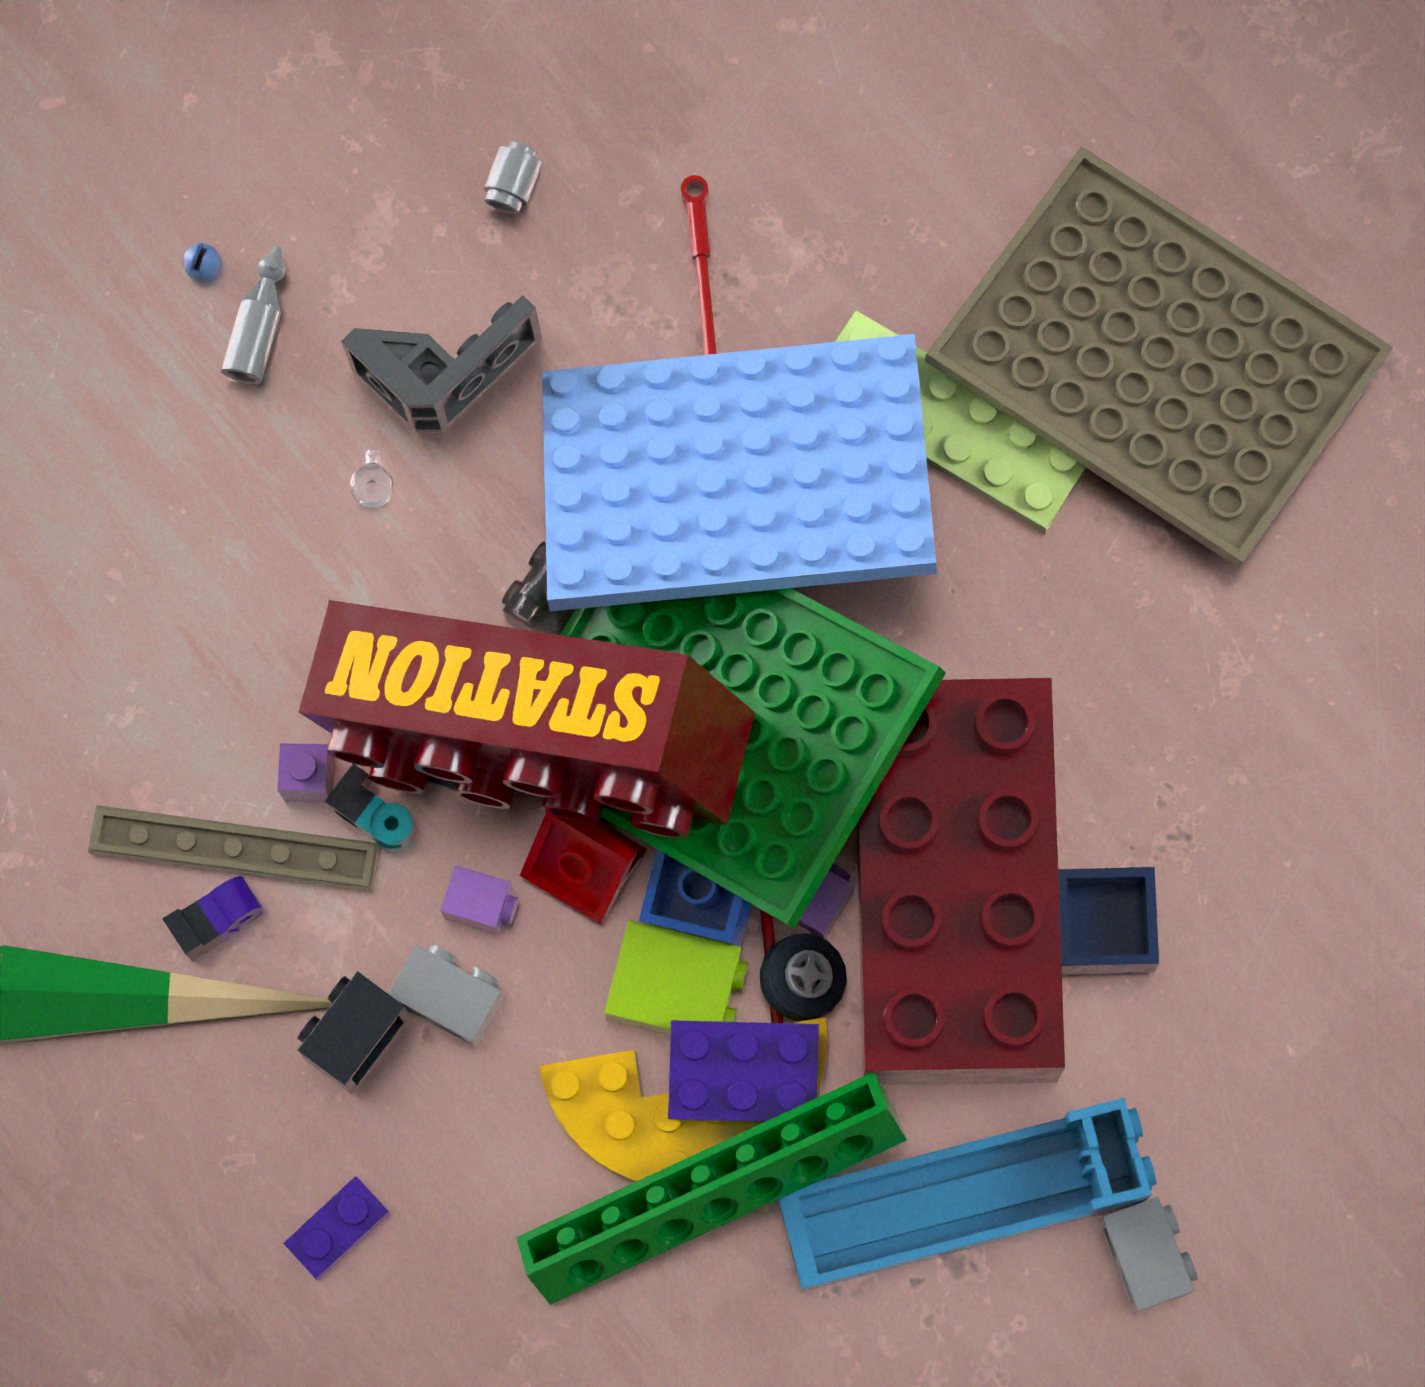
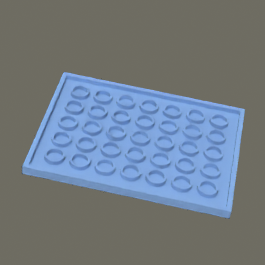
(735, 473)

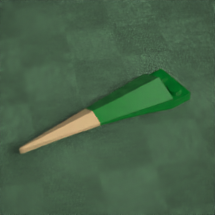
(72, 995)

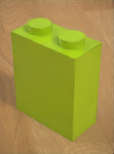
(673, 977)

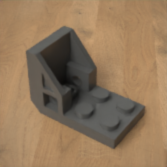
(425, 381)

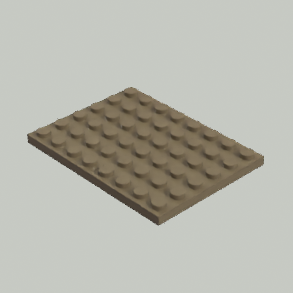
(1159, 355)

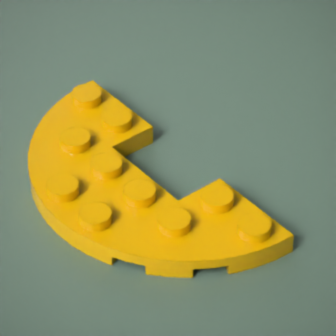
(630, 1134)

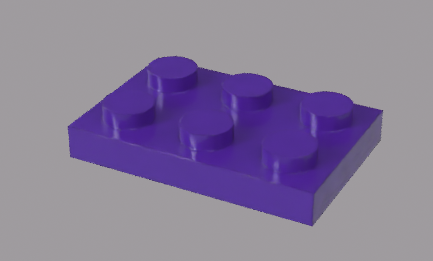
(740, 1070)

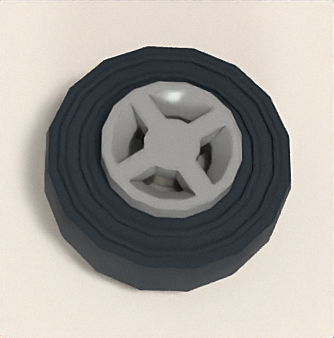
(818, 968)

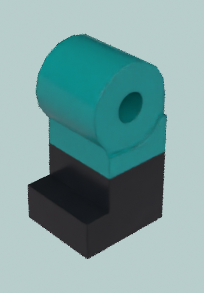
(380, 821)

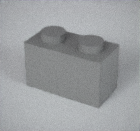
(446, 994)
(1148, 1254)

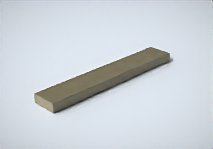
(234, 848)

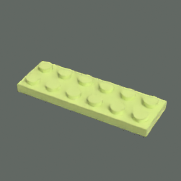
(984, 445)

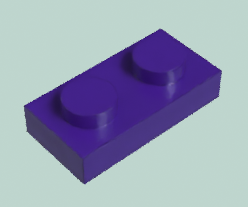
(336, 1228)

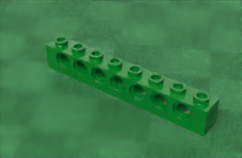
(711, 1188)

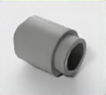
(512, 177)

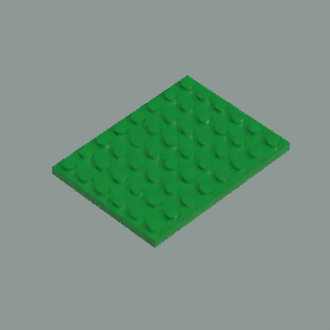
(822, 735)

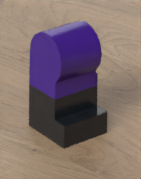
(213, 917)

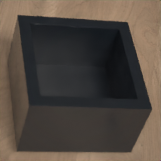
(352, 1031)

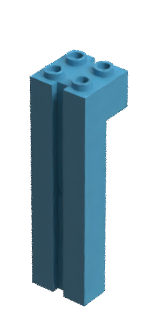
(968, 1195)

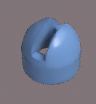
(210, 265)

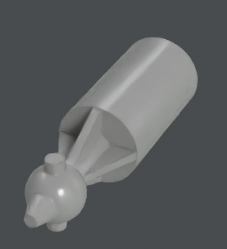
(255, 324)

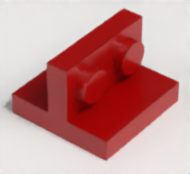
(581, 864)

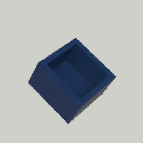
(1108, 920)

